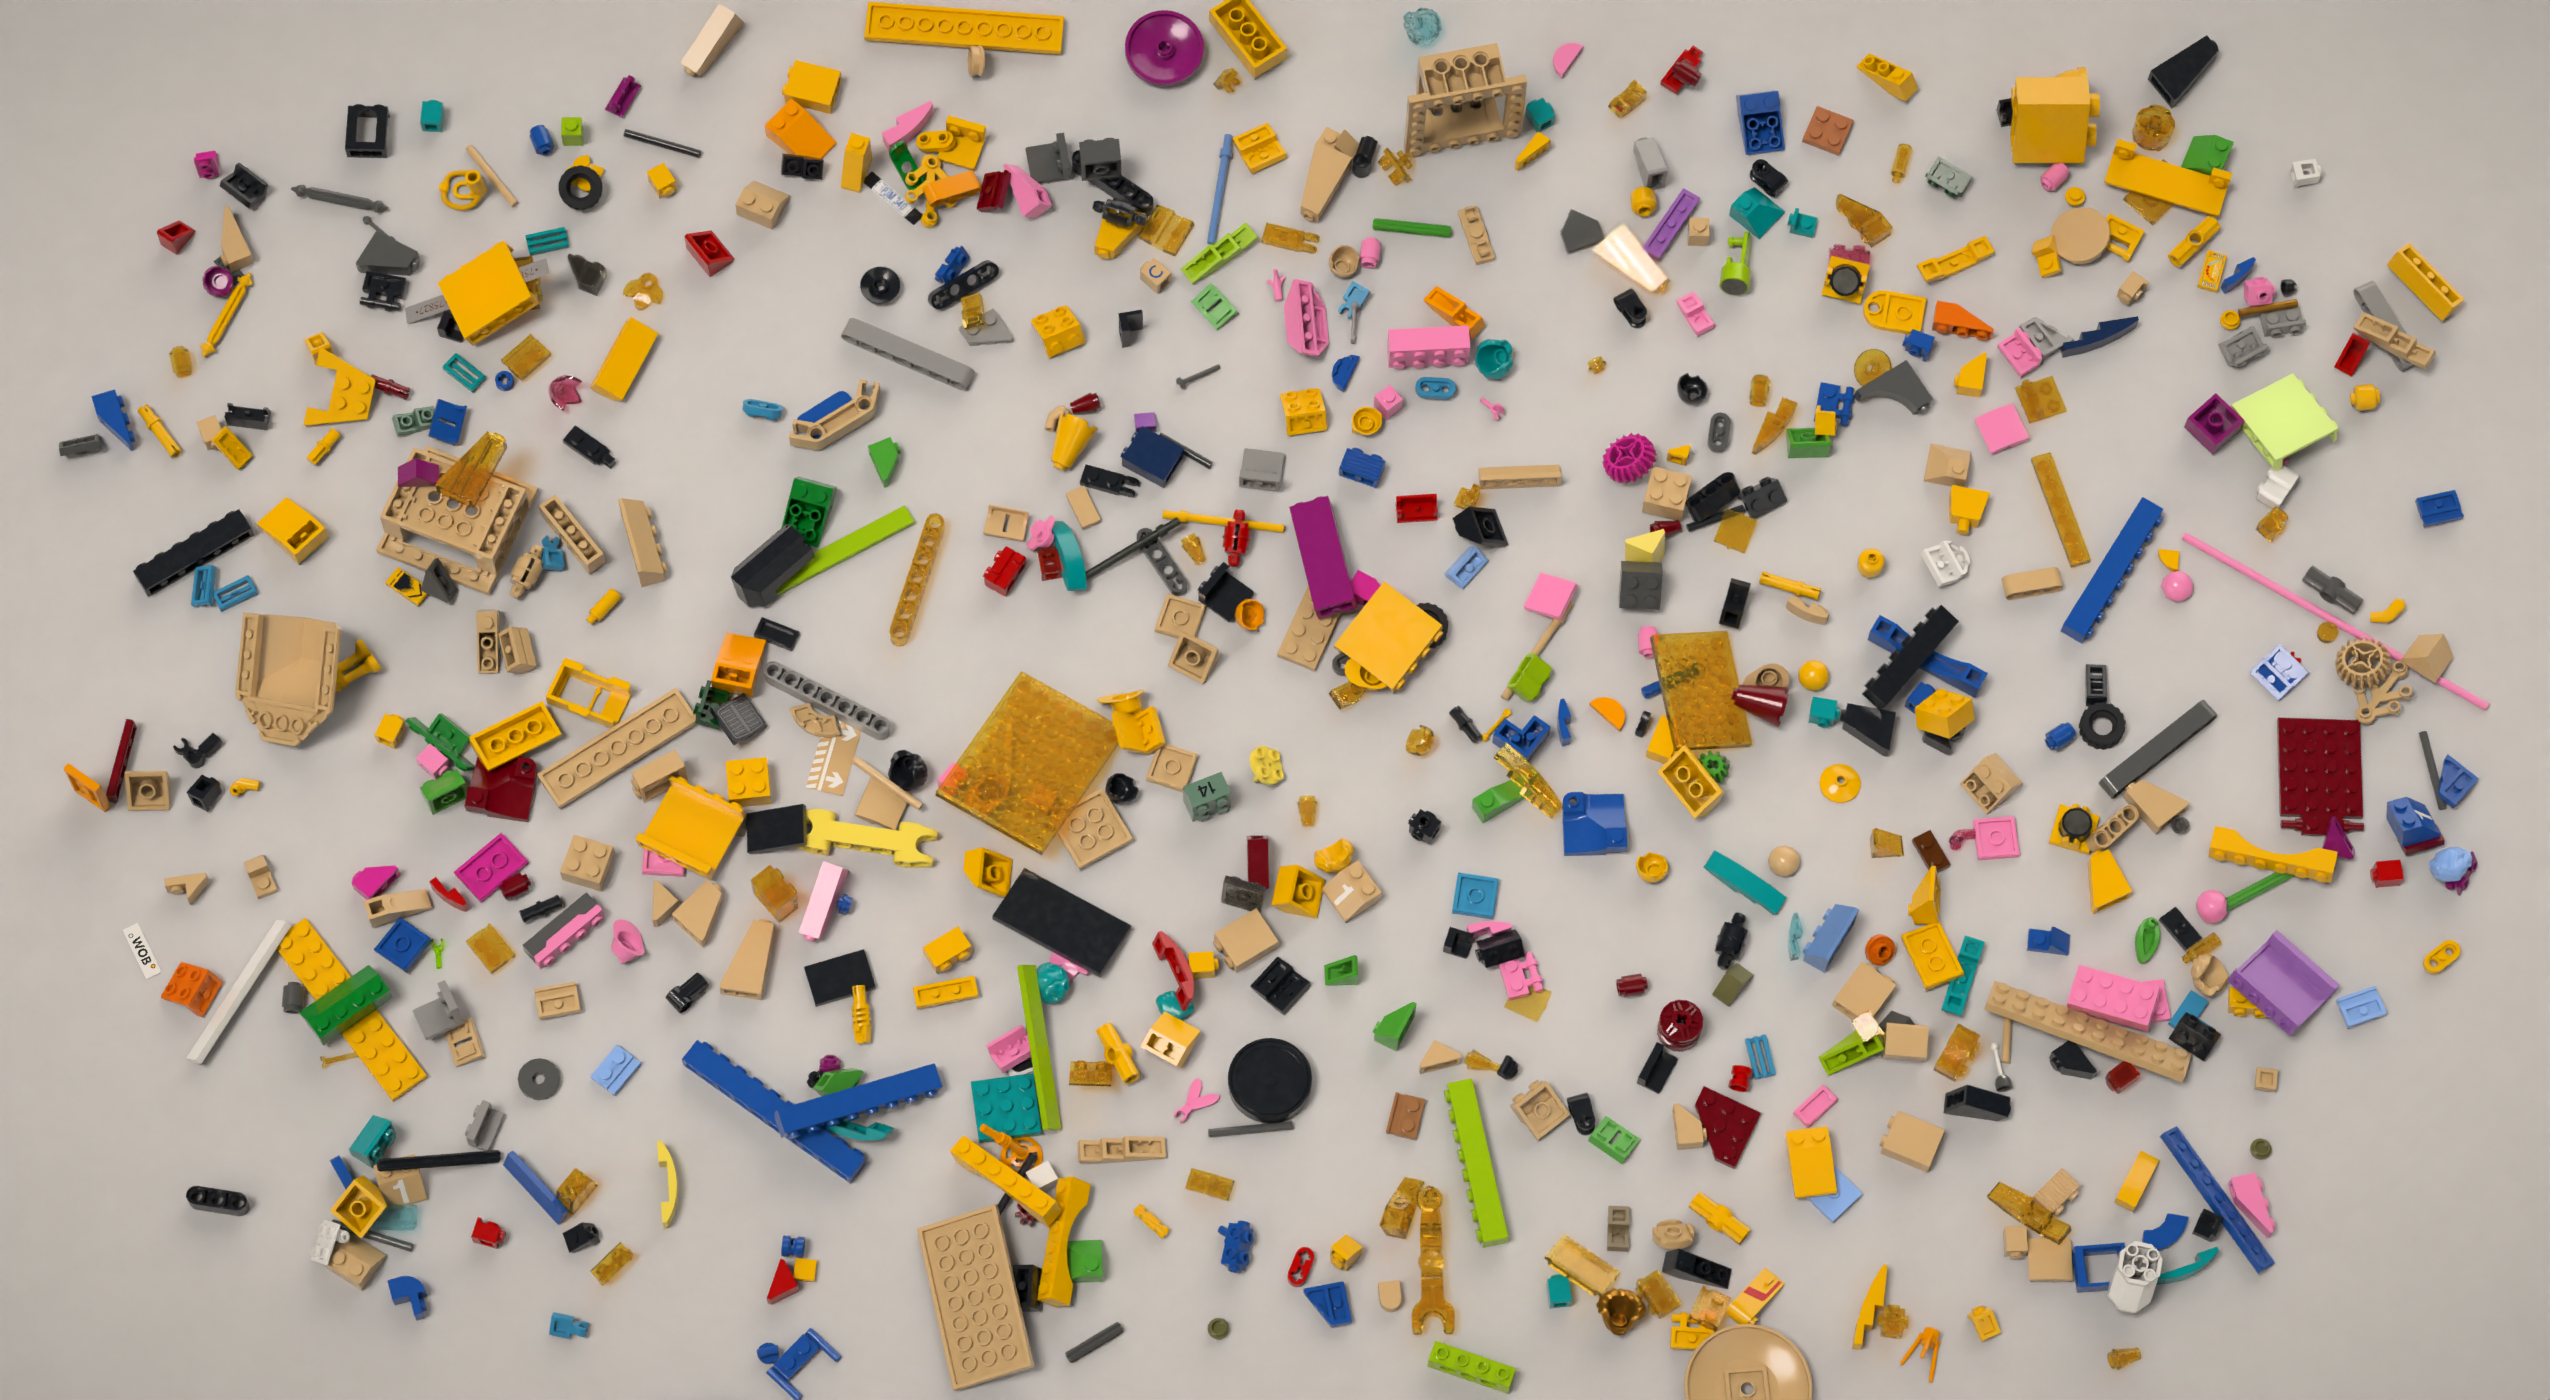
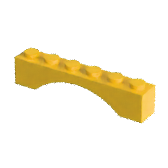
(2313, 864)
(1021, 1190)
(1055, 1280)

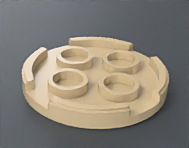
(2081, 235)

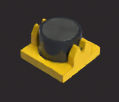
(1845, 279)
(2075, 826)

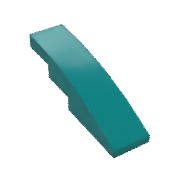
(1745, 882)

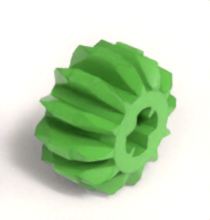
(1717, 762)

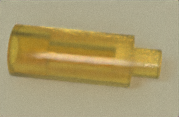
(1901, 162)
(2203, 947)

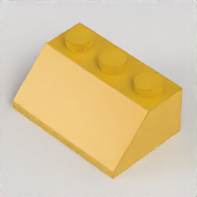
(1691, 782)

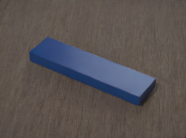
(535, 1187)

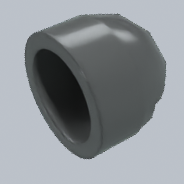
(2178, 826)

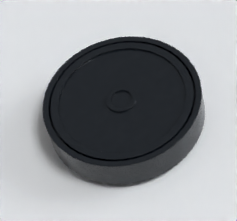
(1269, 1080)

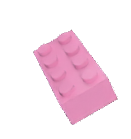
(1428, 347)
(2114, 998)

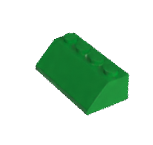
(346, 1004)

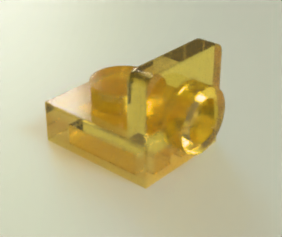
(1467, 497)

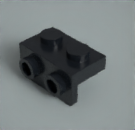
(245, 186)
(1762, 496)
(2195, 1036)

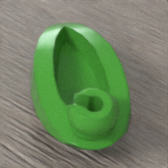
(2147, 939)

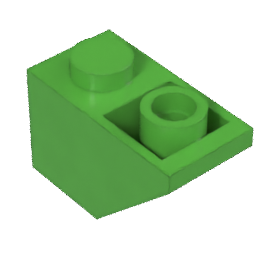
(837, 1081)

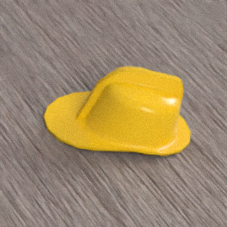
(1361, 677)
(1125, 702)

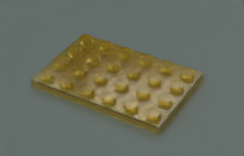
(1696, 689)

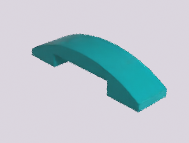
(1071, 557)
(1959, 988)
(855, 1131)
(2202, 1260)

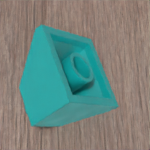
(1755, 212)

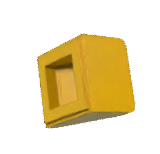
(1679, 455)

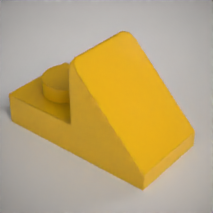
(2047, 256)

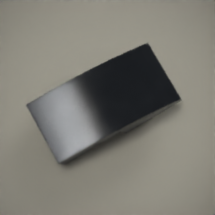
(802, 166)

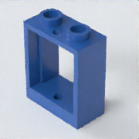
(2079, 1264)

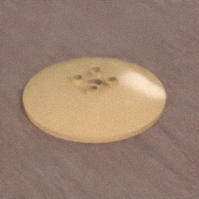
(1751, 1357)

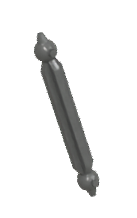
(339, 198)

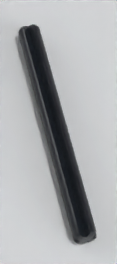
(440, 1160)

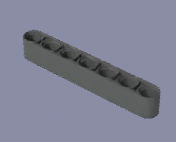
(2158, 749)

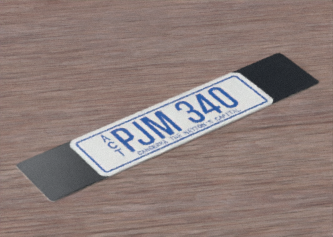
(892, 198)

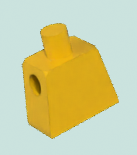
(1966, 507)

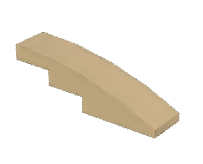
(2391, 339)
(1121, 1150)

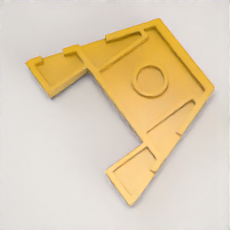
(350, 393)

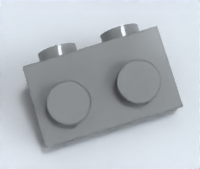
(2242, 347)
(484, 1126)

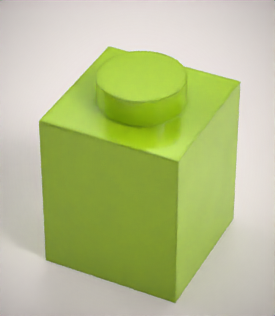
(572, 131)

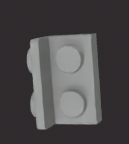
(2282, 322)

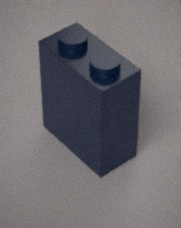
(1152, 456)

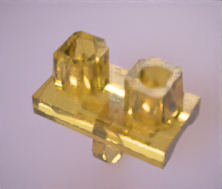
(1390, 160)

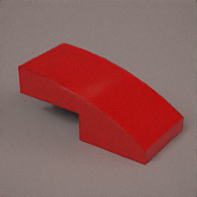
(452, 897)

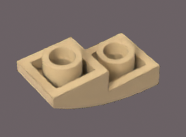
(1813, 613)

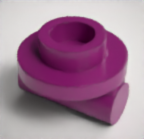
(830, 1063)

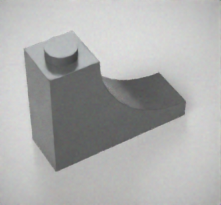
(1900, 385)

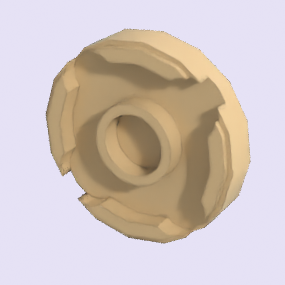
(1673, 1234)

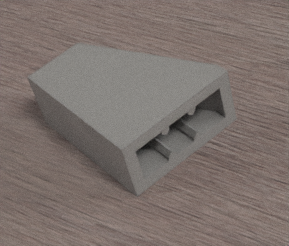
(1650, 163)

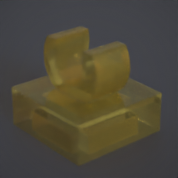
(1225, 80)

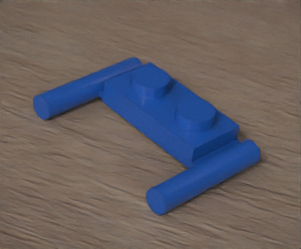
(797, 1357)

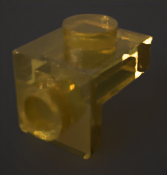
(1346, 694)

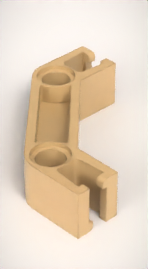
(837, 422)

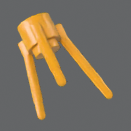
(1928, 1340)

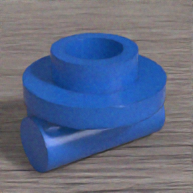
(768, 1353)

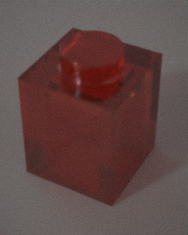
(2121, 1077)

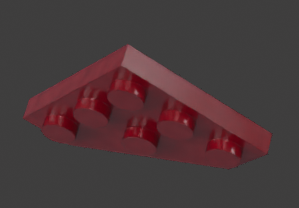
(1726, 1125)

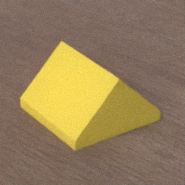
(1646, 547)

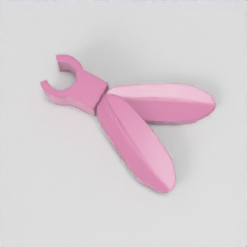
(1194, 1101)

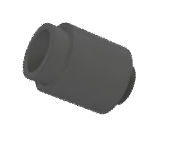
(292, 998)

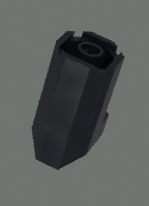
(771, 566)

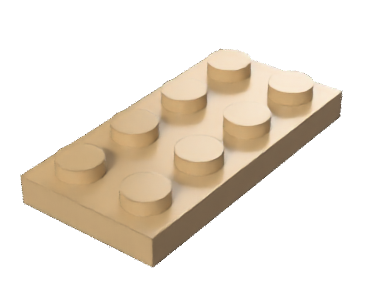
(1307, 635)

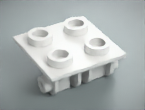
(327, 1235)

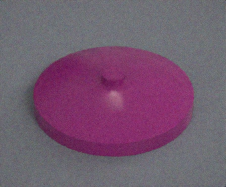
(1164, 48)

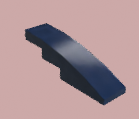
(2104, 334)

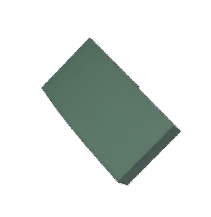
(413, 422)

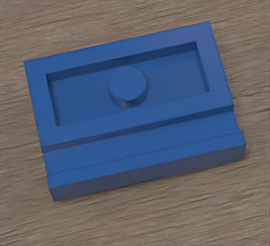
(2439, 508)

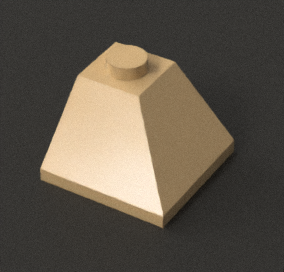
(1947, 466)

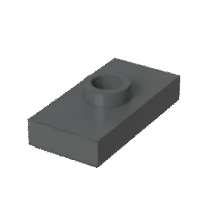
(80, 445)

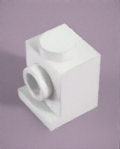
(2307, 167)

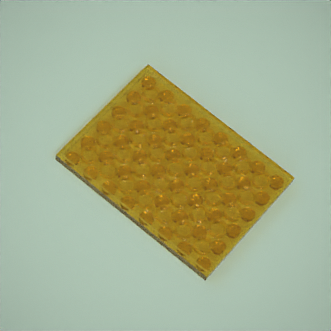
(1030, 763)

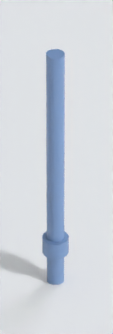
(1225, 155)

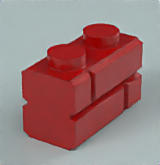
(1004, 571)

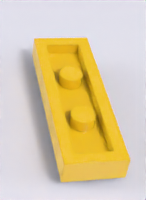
(945, 992)

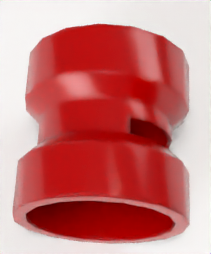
(1740, 1078)

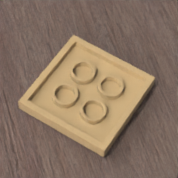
(1093, 830)

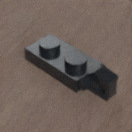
(588, 447)

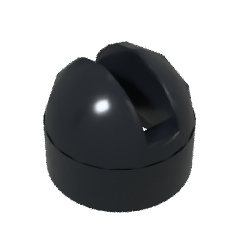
(2287, 287)

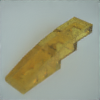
(1528, 778)
(2028, 1213)

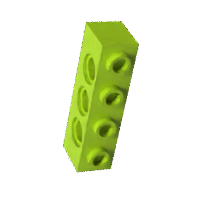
(1471, 1367)

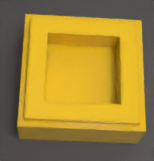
(805, 1270)

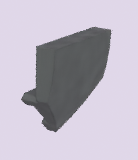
(1580, 231)

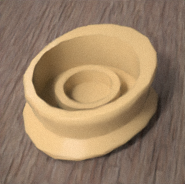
(976, 60)

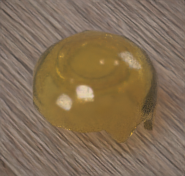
(1420, 741)

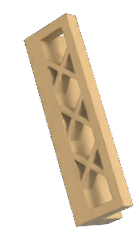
(1519, 477)

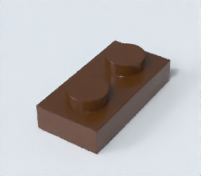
(1930, 851)

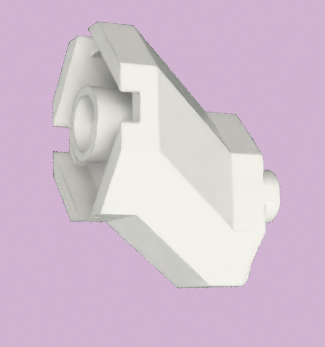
(2135, 1277)

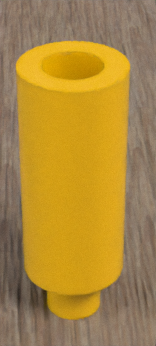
(603, 606)

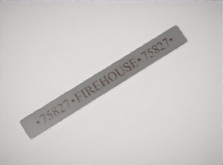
(439, 304)

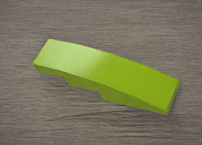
(1219, 254)

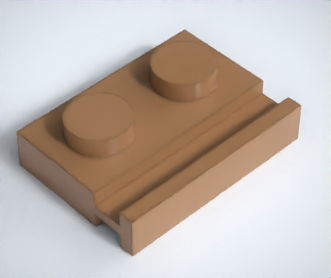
(1405, 1116)

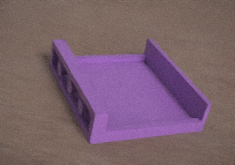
(2283, 983)

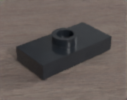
(2180, 928)

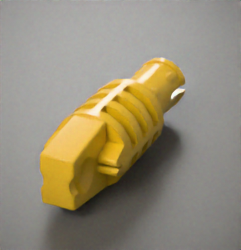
(861, 1015)

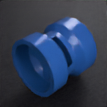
(797, 1249)

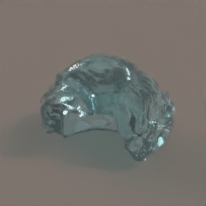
(1422, 26)

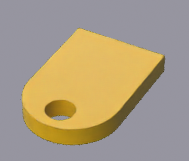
(1896, 311)

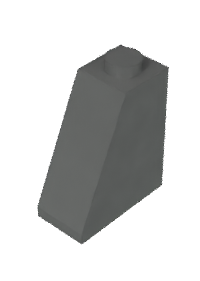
(387, 257)

